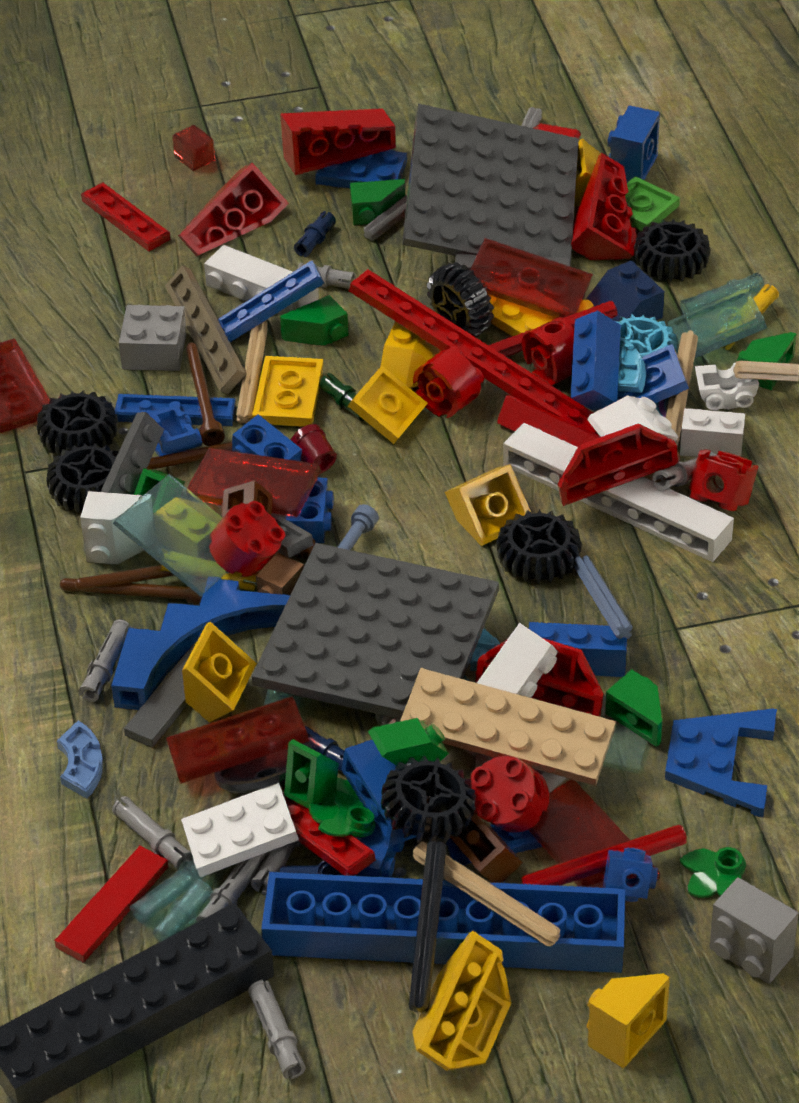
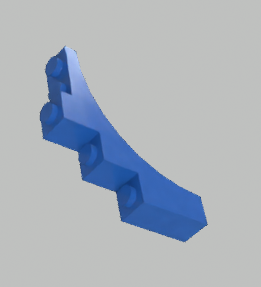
(152, 654)

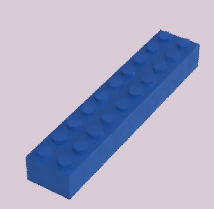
(381, 914)

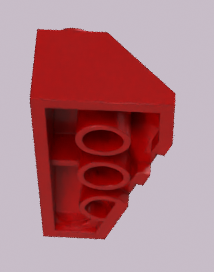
(235, 209)

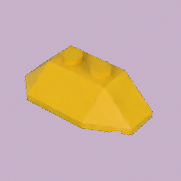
(405, 353)
(465, 1007)

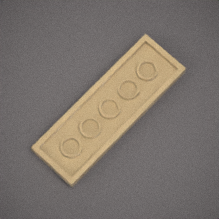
(512, 725)

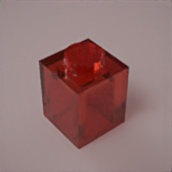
(193, 148)

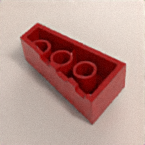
(334, 137)

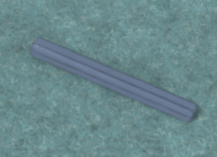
(603, 597)

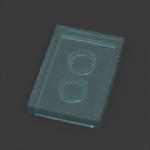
(721, 322)

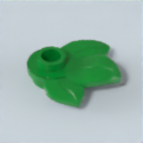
(344, 817)
(713, 870)

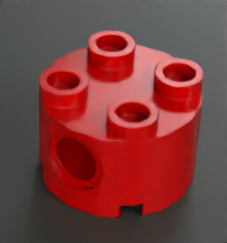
(550, 350)
(448, 382)
(723, 479)
(246, 539)
(509, 793)

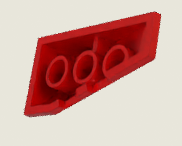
(603, 219)

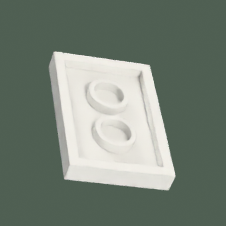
(239, 829)

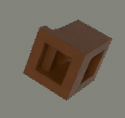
(244, 494)

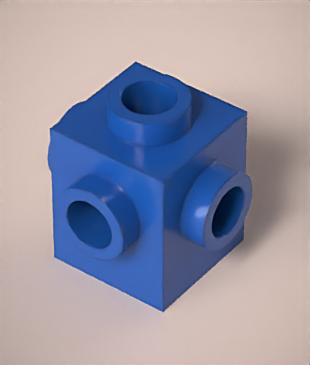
(634, 862)

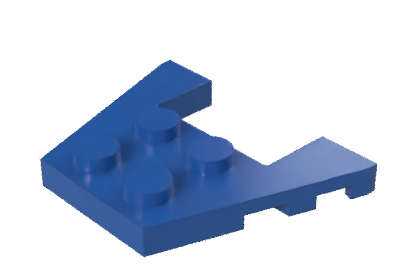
(705, 751)

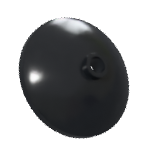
(255, 773)

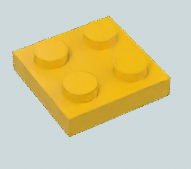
(387, 404)

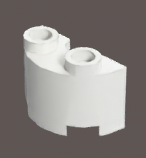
(723, 390)

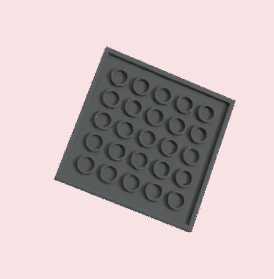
(489, 182)
(368, 626)

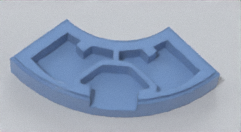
(84, 759)

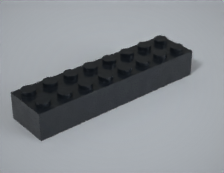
(131, 1005)

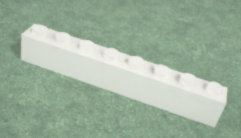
(636, 502)

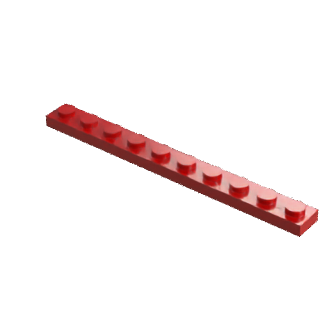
(445, 334)

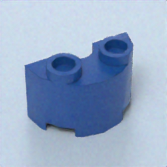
(177, 432)

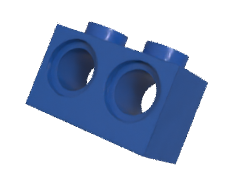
(263, 439)
(314, 512)

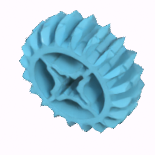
(647, 334)

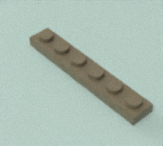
(206, 330)

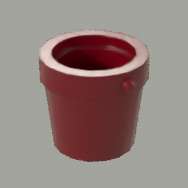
(315, 446)

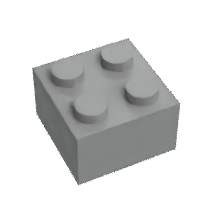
(152, 337)
(753, 930)

